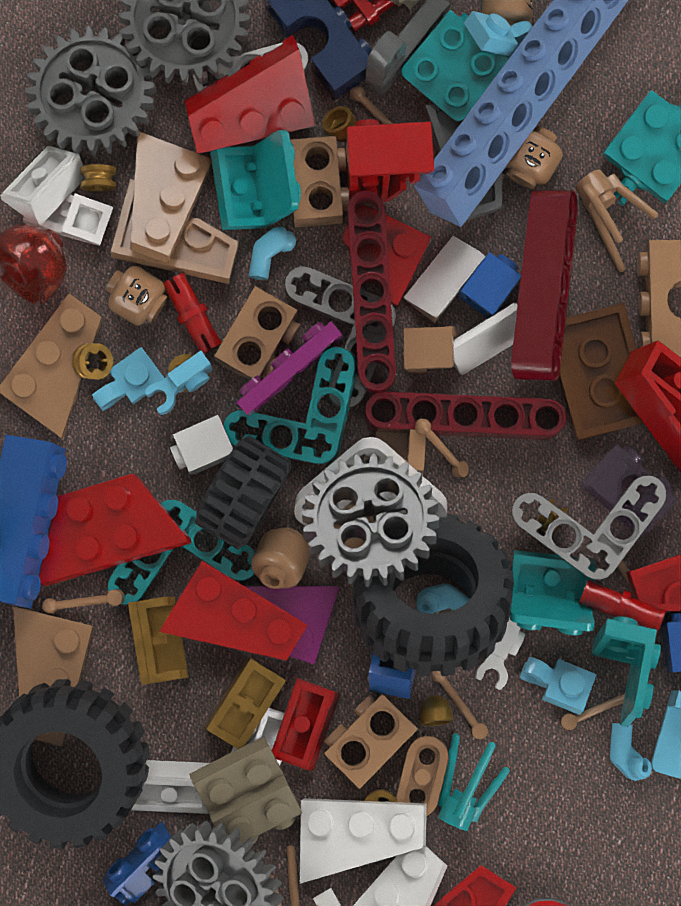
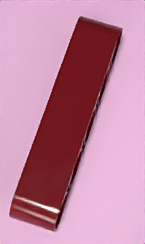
(376, 273)
(544, 285)
(482, 406)

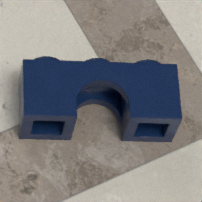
(343, 59)

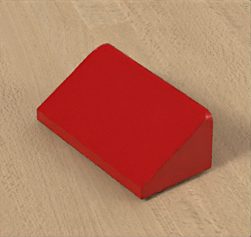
(305, 724)

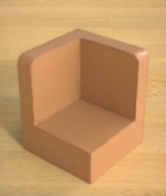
(428, 348)
(407, 445)

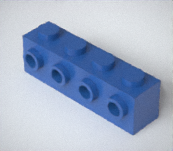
(27, 504)

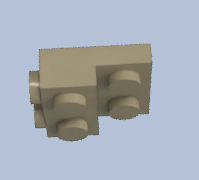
(247, 791)

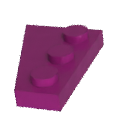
(286, 365)
(308, 604)

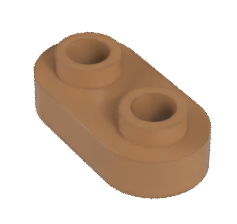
(423, 776)

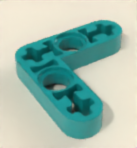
(316, 423)
(188, 525)

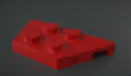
(107, 528)

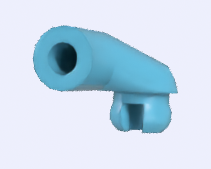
(266, 247)
(440, 598)
(625, 757)

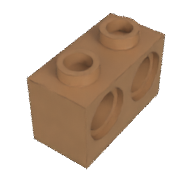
(320, 181)
(248, 332)
(377, 747)

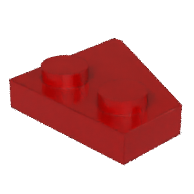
(404, 248)

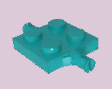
(649, 149)

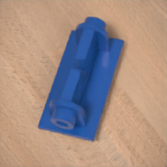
(128, 876)

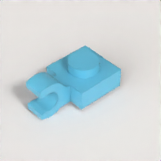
(495, 33)
(188, 375)
(131, 379)
(564, 684)

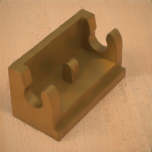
(158, 654)
(244, 703)

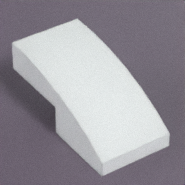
(78, 219)

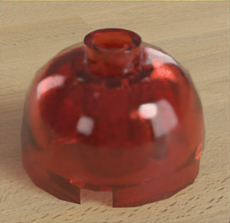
(32, 262)

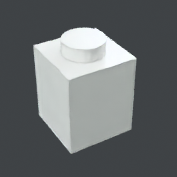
(201, 446)

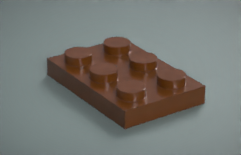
(591, 361)

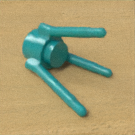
(460, 807)

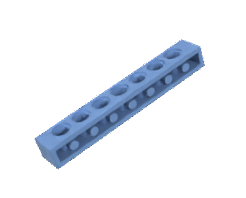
(513, 105)

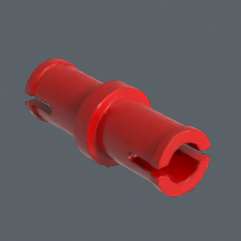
(192, 313)
(621, 605)

